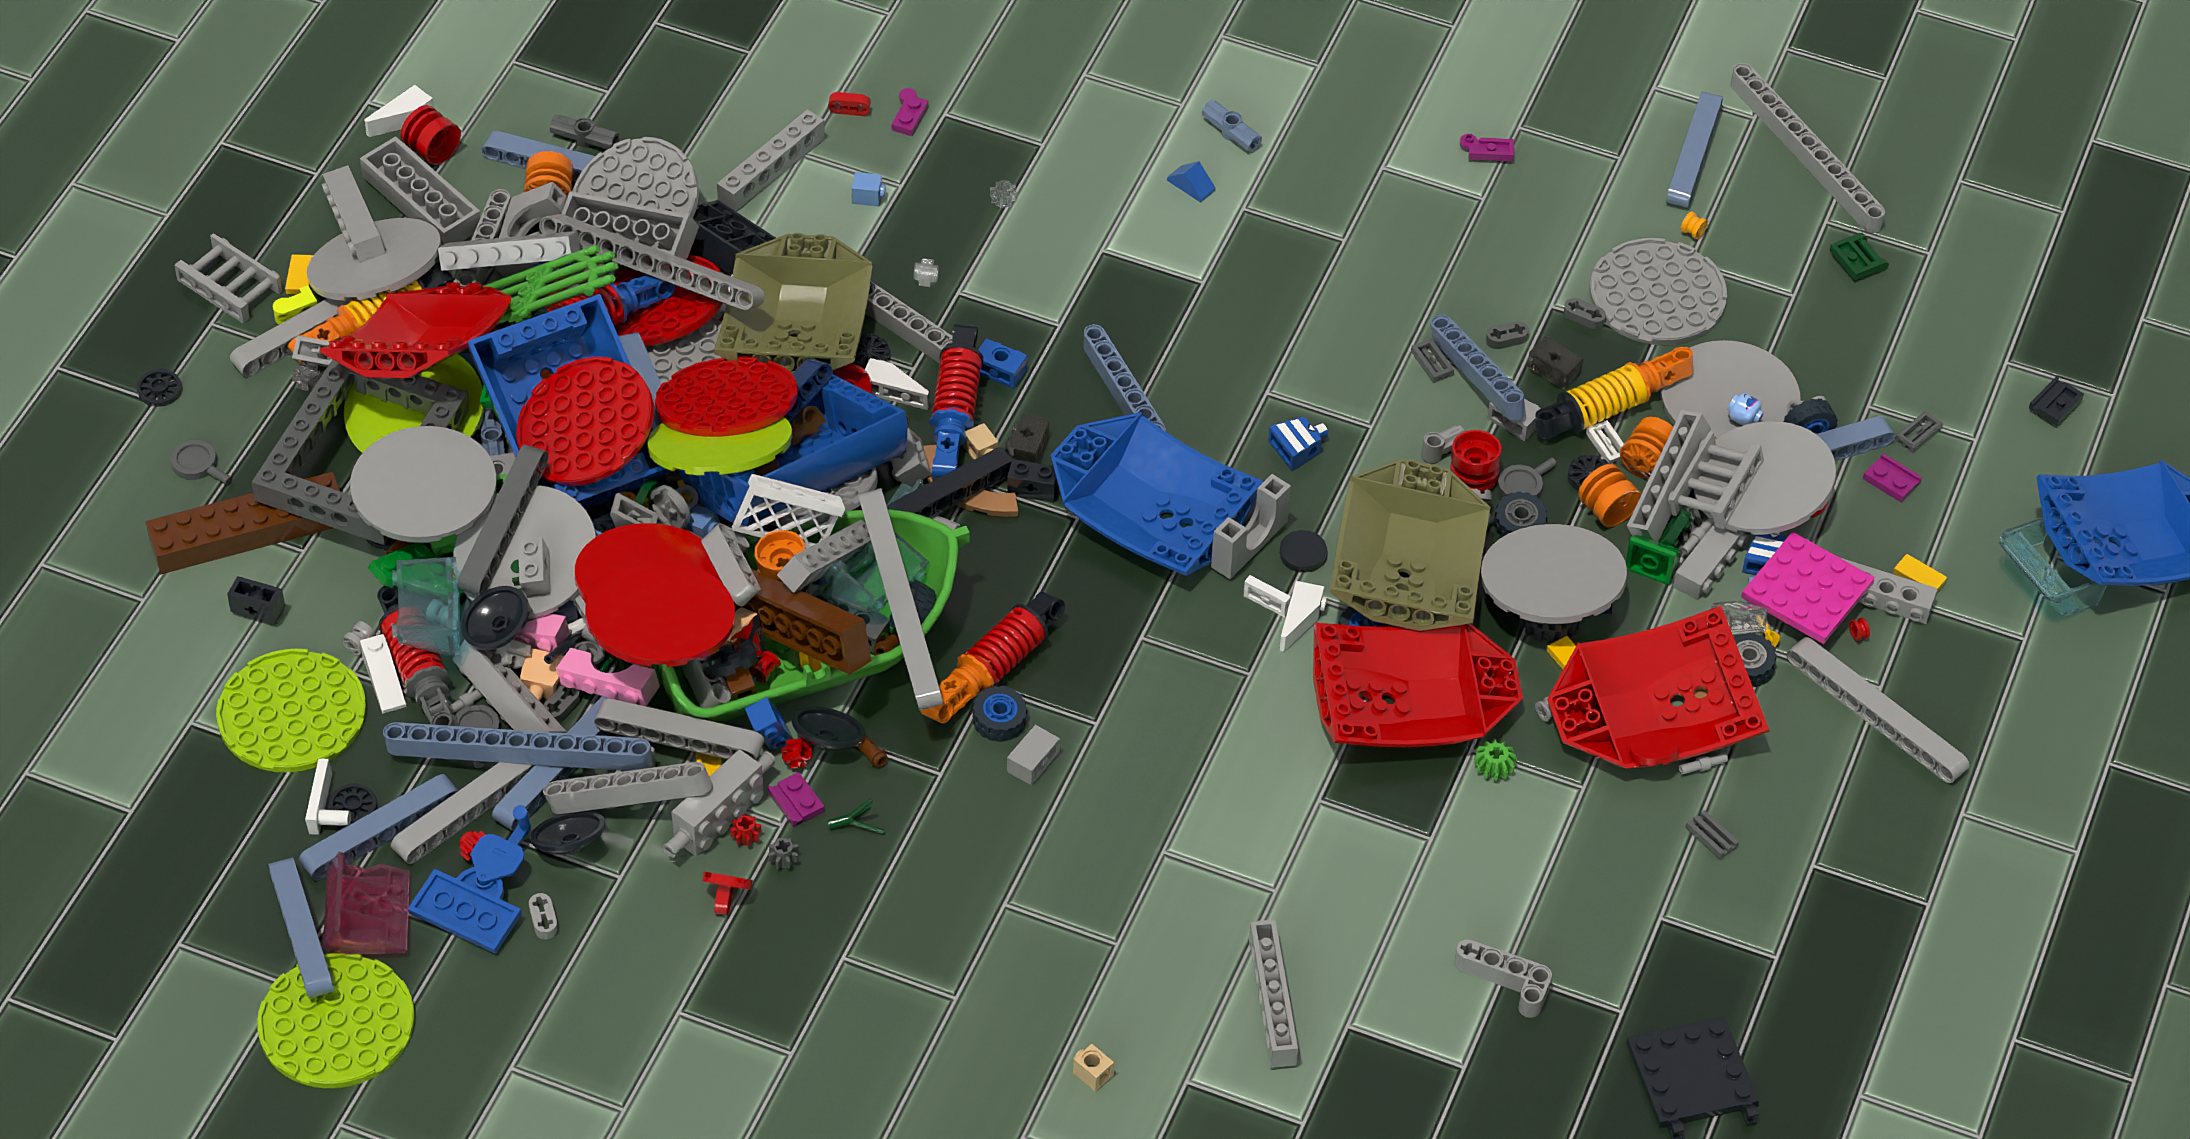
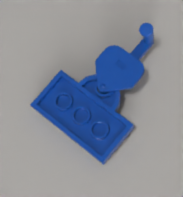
(474, 908)

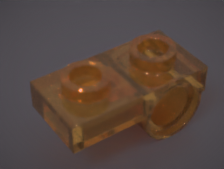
(801, 426)

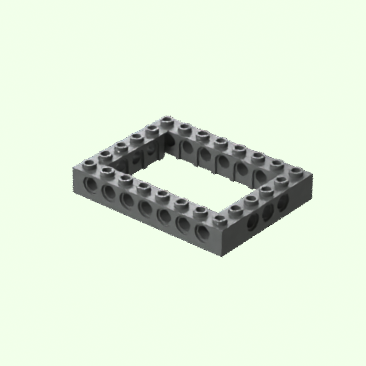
(276, 481)

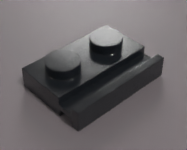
(2056, 401)

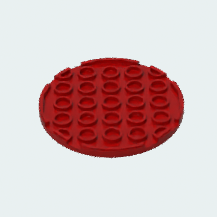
(671, 316)
(726, 397)
(587, 419)
(637, 544)
(659, 613)

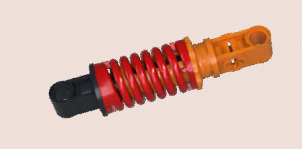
(997, 653)

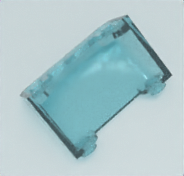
(860, 582)
(428, 605)

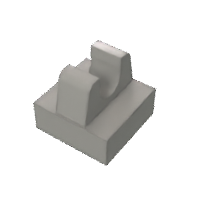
(515, 652)

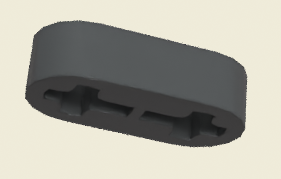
(1584, 313)
(1507, 335)
(563, 704)

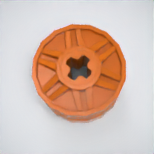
(548, 168)
(1645, 446)
(1609, 495)
(776, 550)

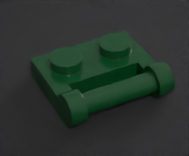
(1854, 260)

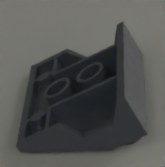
(724, 234)

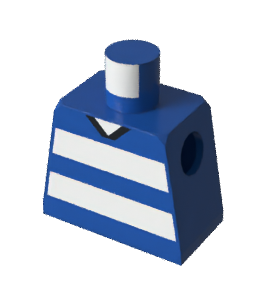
(1297, 441)
(1761, 551)

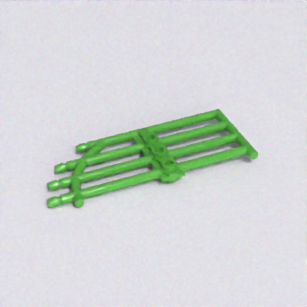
(539, 276)

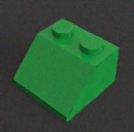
(1652, 559)

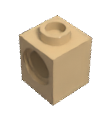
(979, 441)
(1093, 1076)

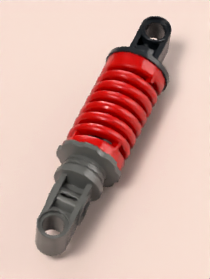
(419, 669)

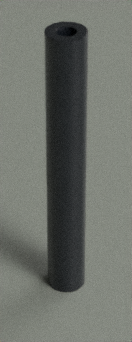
(563, 647)

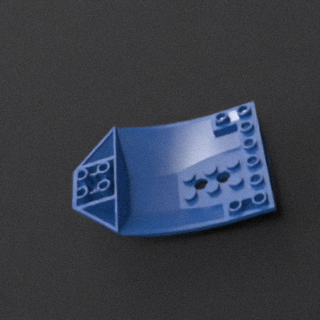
(1130, 472)
(2135, 508)

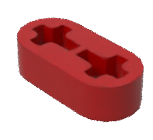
(849, 103)

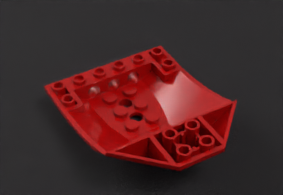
(419, 329)
(1442, 680)
(1628, 683)

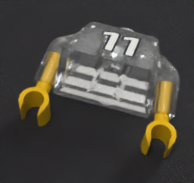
(1747, 618)

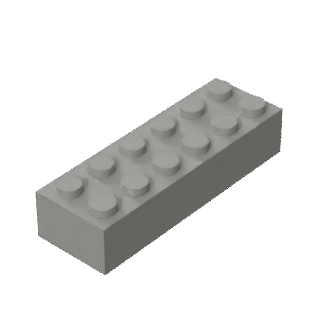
(419, 190)
(651, 226)

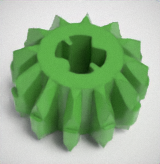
(1495, 760)

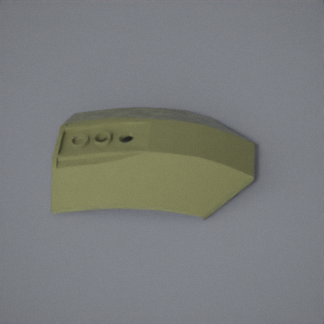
(810, 290)
(1414, 523)

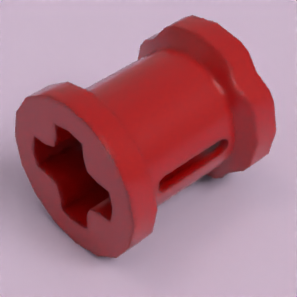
(765, 666)

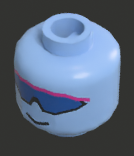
(1745, 409)

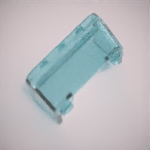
(2018, 546)

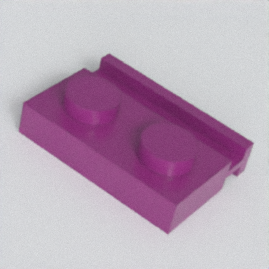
(1892, 478)
(796, 799)

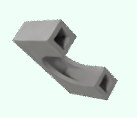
(524, 213)
(1238, 544)

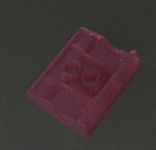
(365, 908)

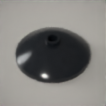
(495, 618)
(828, 728)
(568, 832)

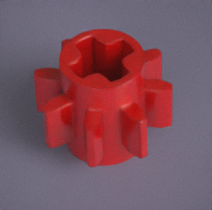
(796, 753)
(745, 830)
(468, 842)

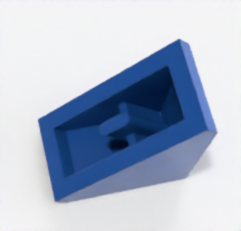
(1192, 180)

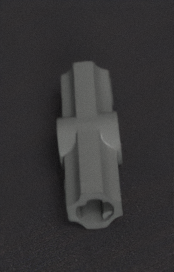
(583, 132)

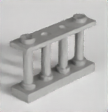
(221, 295)
(1730, 494)

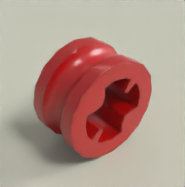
(1859, 629)

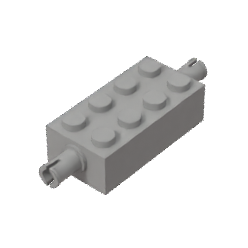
(704, 817)

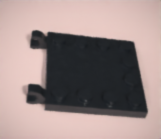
(1693, 1074)

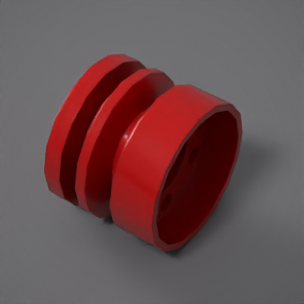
(430, 134)
(1476, 459)

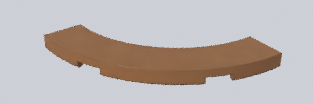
(989, 502)

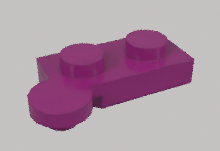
(909, 113)
(1488, 148)

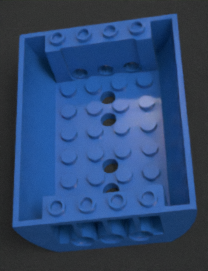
(512, 366)
(855, 438)

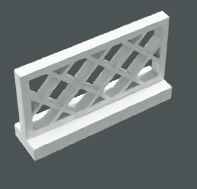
(792, 495)

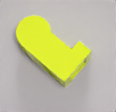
(293, 305)

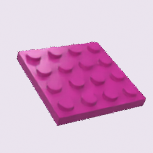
(1808, 587)

